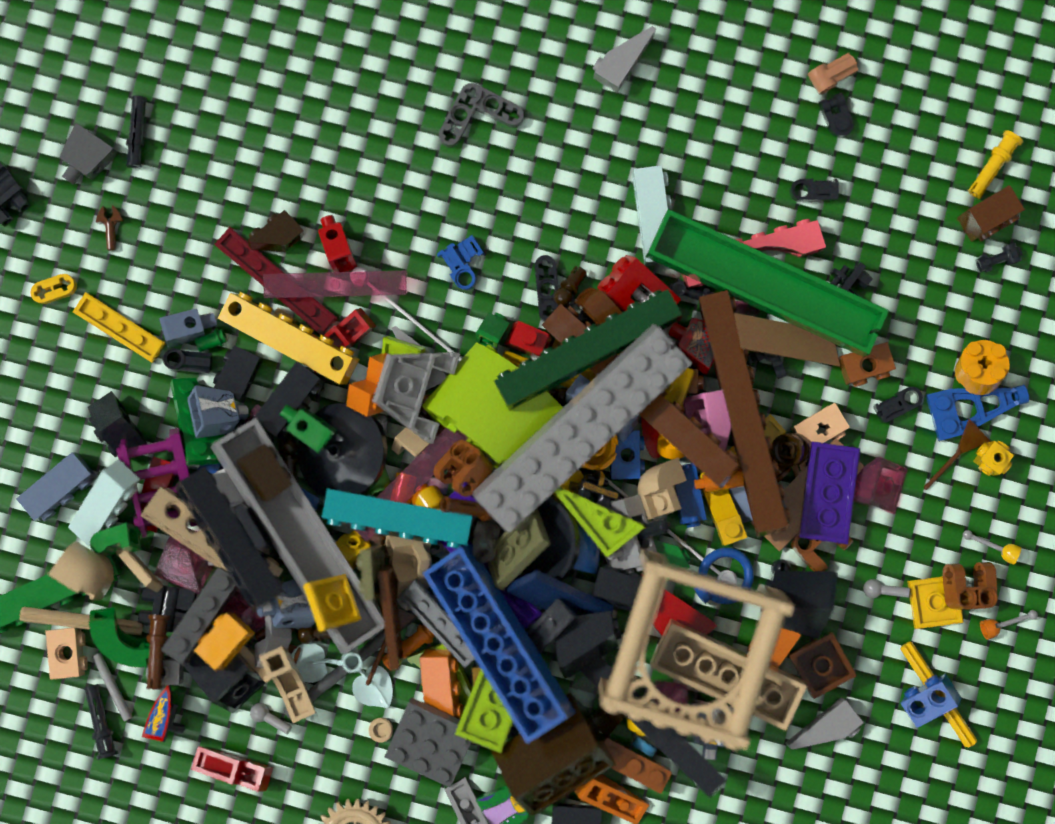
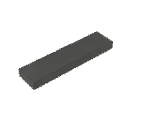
(436, 619)

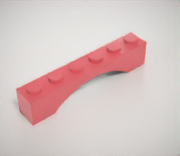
(798, 241)

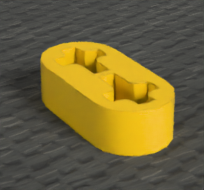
(52, 283)

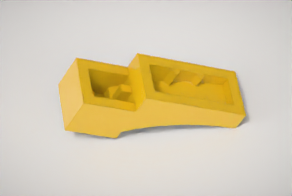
(725, 516)

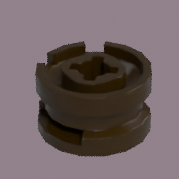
(790, 449)

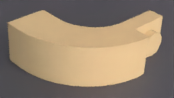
(288, 679)

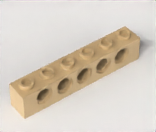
(177, 527)

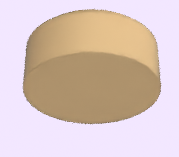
(380, 729)

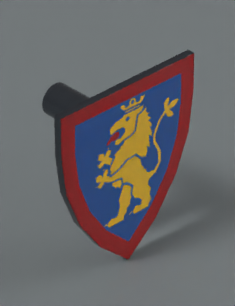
(162, 717)

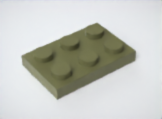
(518, 549)
(370, 563)

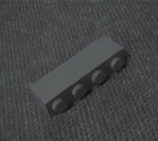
(200, 617)

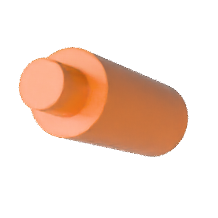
(709, 485)

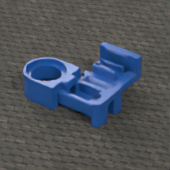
(459, 257)

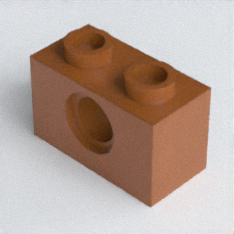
(881, 365)

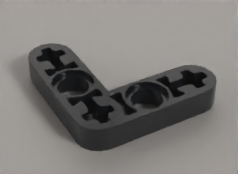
(548, 301)

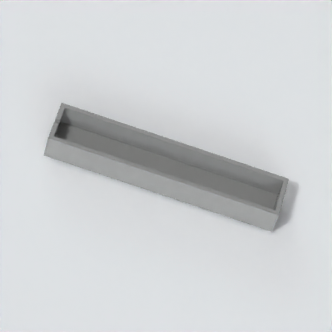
(581, 428)
(297, 533)

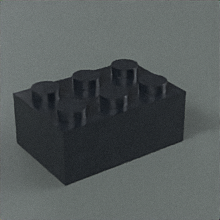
(295, 389)

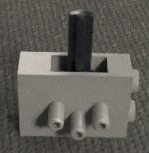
(628, 554)

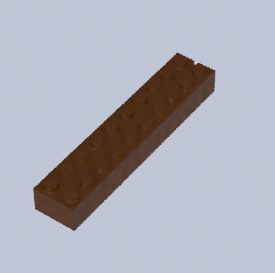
(746, 422)

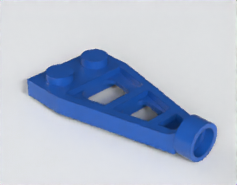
(945, 414)

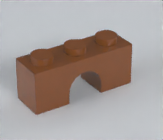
(637, 767)

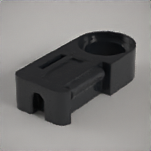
(816, 190)
(896, 406)

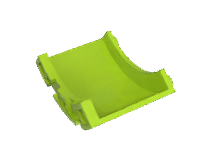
(476, 408)

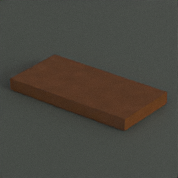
(391, 616)

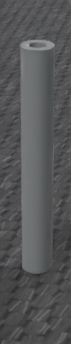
(112, 687)

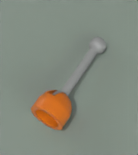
(991, 628)

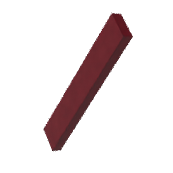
(257, 264)

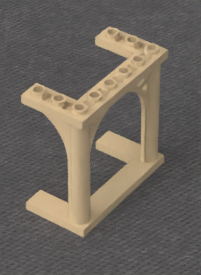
(728, 728)

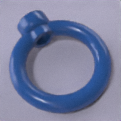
(706, 595)

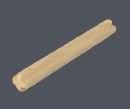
(72, 620)

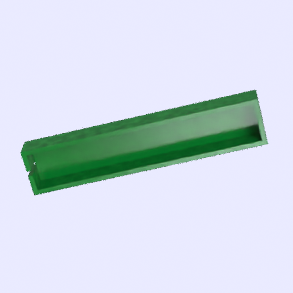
(767, 283)

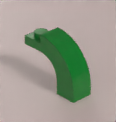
(114, 642)

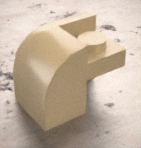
(658, 490)
(408, 559)
(84, 571)

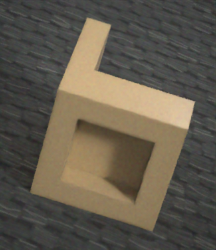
(410, 441)

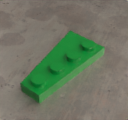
(196, 450)

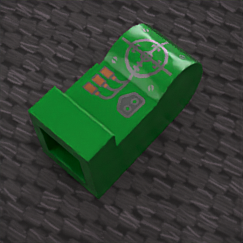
(115, 538)

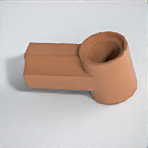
(827, 76)

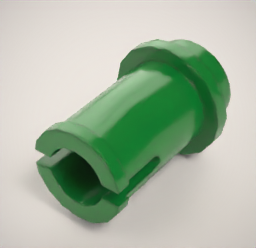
(211, 340)

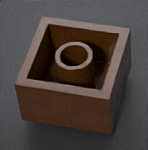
(985, 217)
(822, 665)

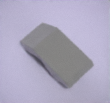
(274, 639)

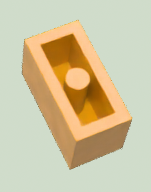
(223, 641)

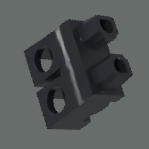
(10, 195)
(167, 602)

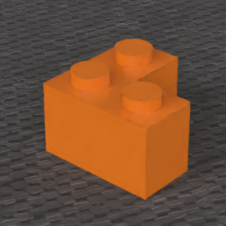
(362, 392)

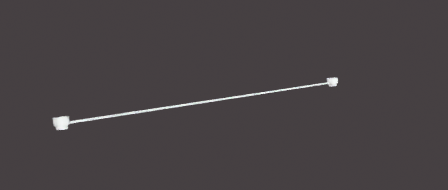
(725, 575)

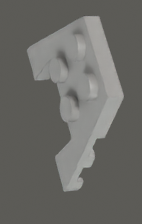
(404, 386)

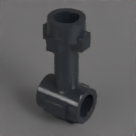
(1010, 253)
(680, 289)

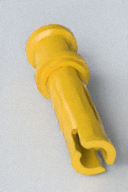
(1000, 155)

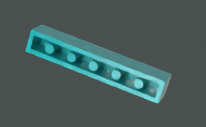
(396, 517)

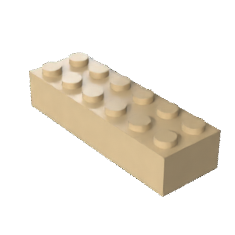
(717, 668)

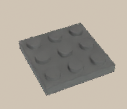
(428, 743)

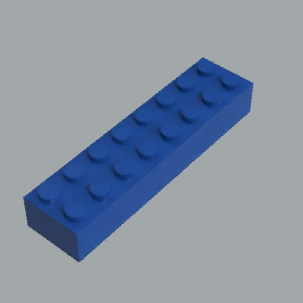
(499, 643)

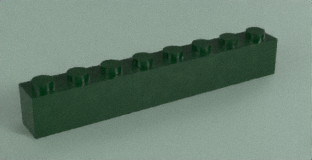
(586, 350)

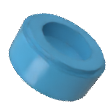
(644, 746)

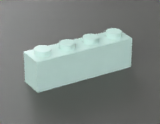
(650, 203)
(104, 501)

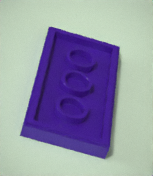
(829, 492)

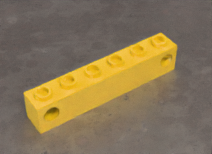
(287, 337)

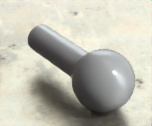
(873, 589)
(260, 712)

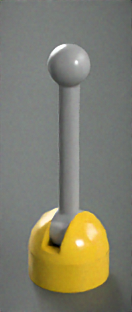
(1009, 553)

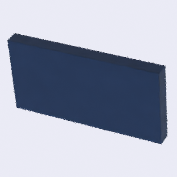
(545, 590)

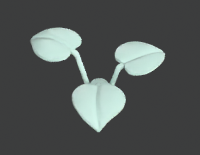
(313, 669)

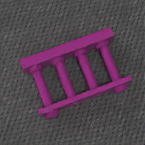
(177, 466)

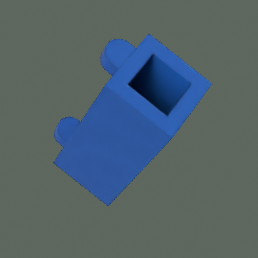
(690, 500)

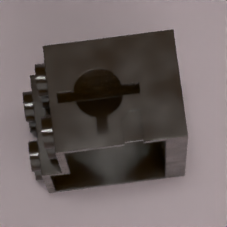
(554, 761)

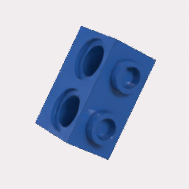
(934, 704)

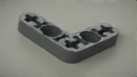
(477, 104)

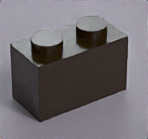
(265, 472)

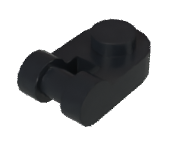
(841, 123)

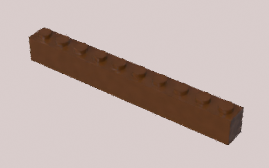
(660, 413)

